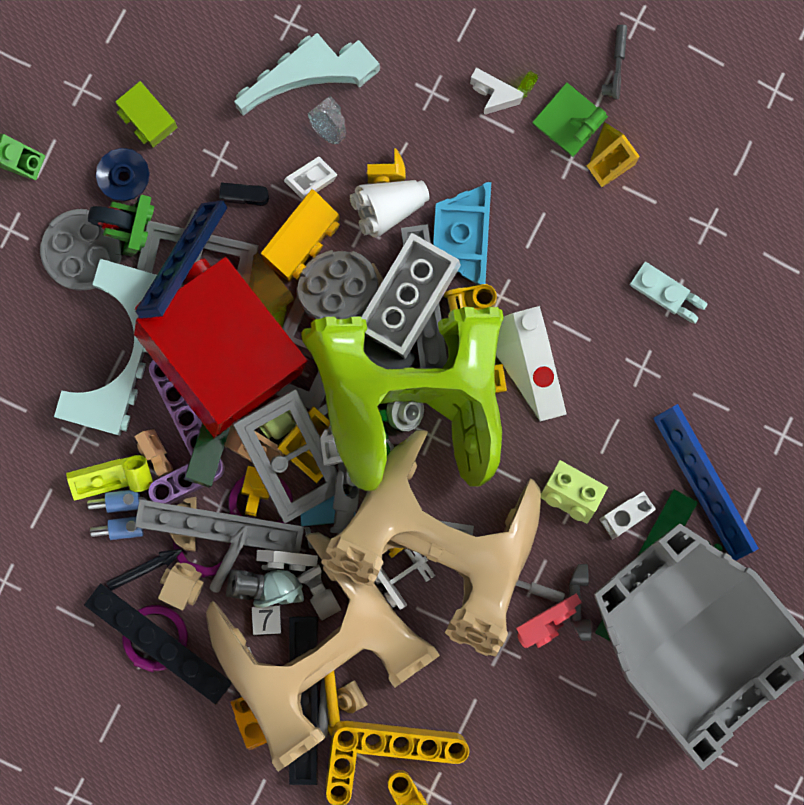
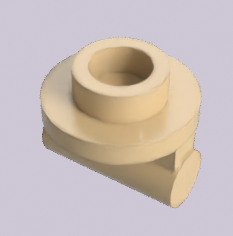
(351, 698)

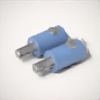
(118, 502)

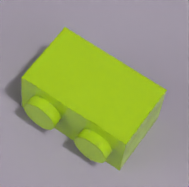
(145, 114)

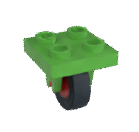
(124, 222)

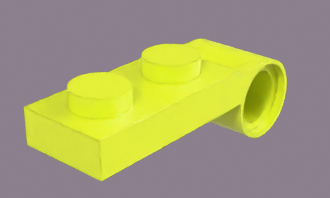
(110, 476)

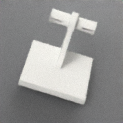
(392, 594)

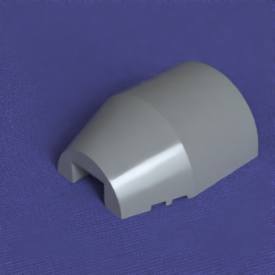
(699, 640)

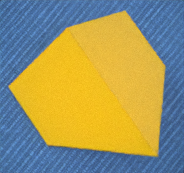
(611, 155)

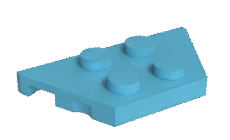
(463, 230)

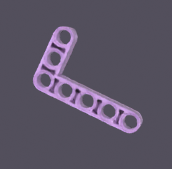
(187, 433)

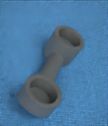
(581, 626)

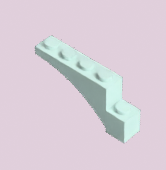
(308, 65)

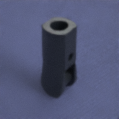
(243, 194)

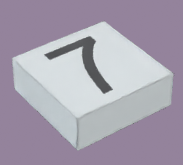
(266, 620)

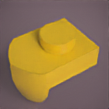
(387, 172)

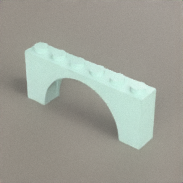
(108, 406)

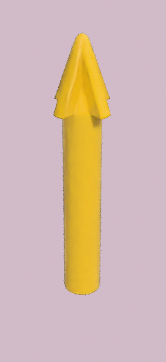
(332, 702)

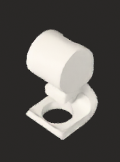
(322, 599)

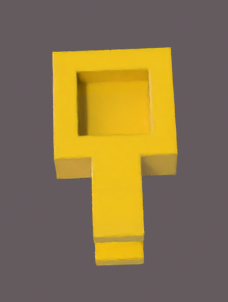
(254, 489)

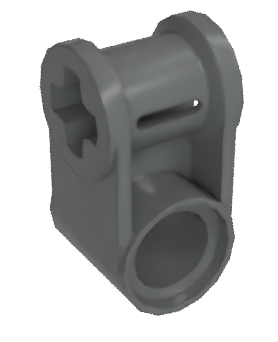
(244, 585)

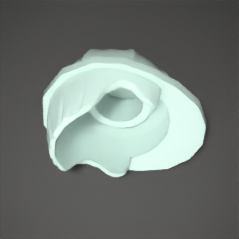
(280, 588)

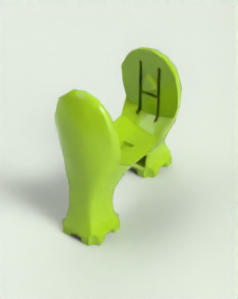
(458, 391)

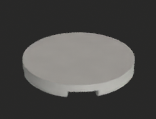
(74, 248)
(337, 285)

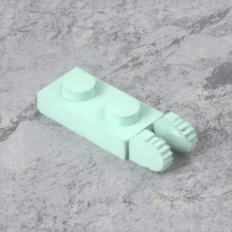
(666, 291)

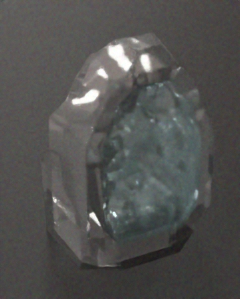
(328, 121)

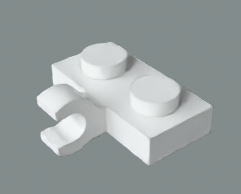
(277, 559)

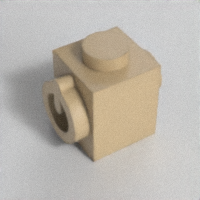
(181, 585)

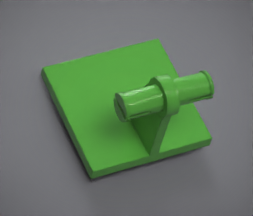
(570, 119)

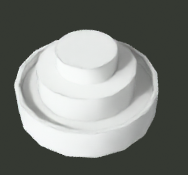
(405, 415)

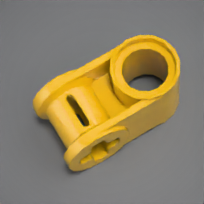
(468, 297)
(409, 795)

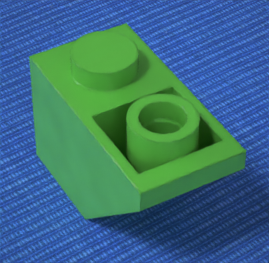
(19, 158)

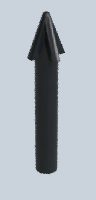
(164, 558)

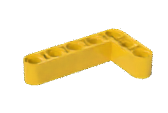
(385, 747)

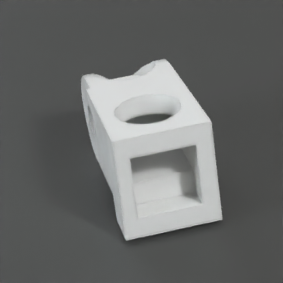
(627, 515)

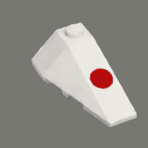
(529, 362)

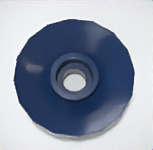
(118, 162)

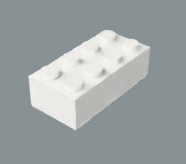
(409, 295)

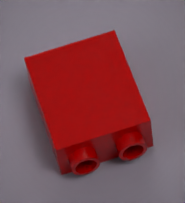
(220, 346)

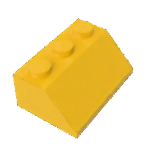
(301, 236)

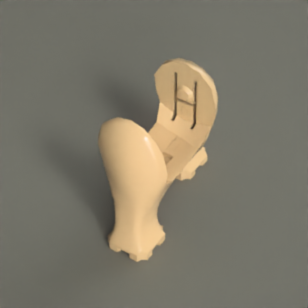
(487, 563)
(276, 690)

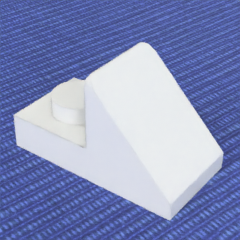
(502, 94)
(311, 176)

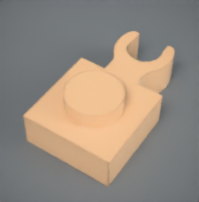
(152, 448)

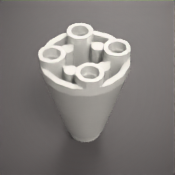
(387, 204)

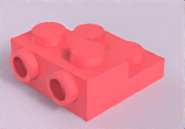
(544, 626)

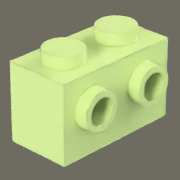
(573, 492)

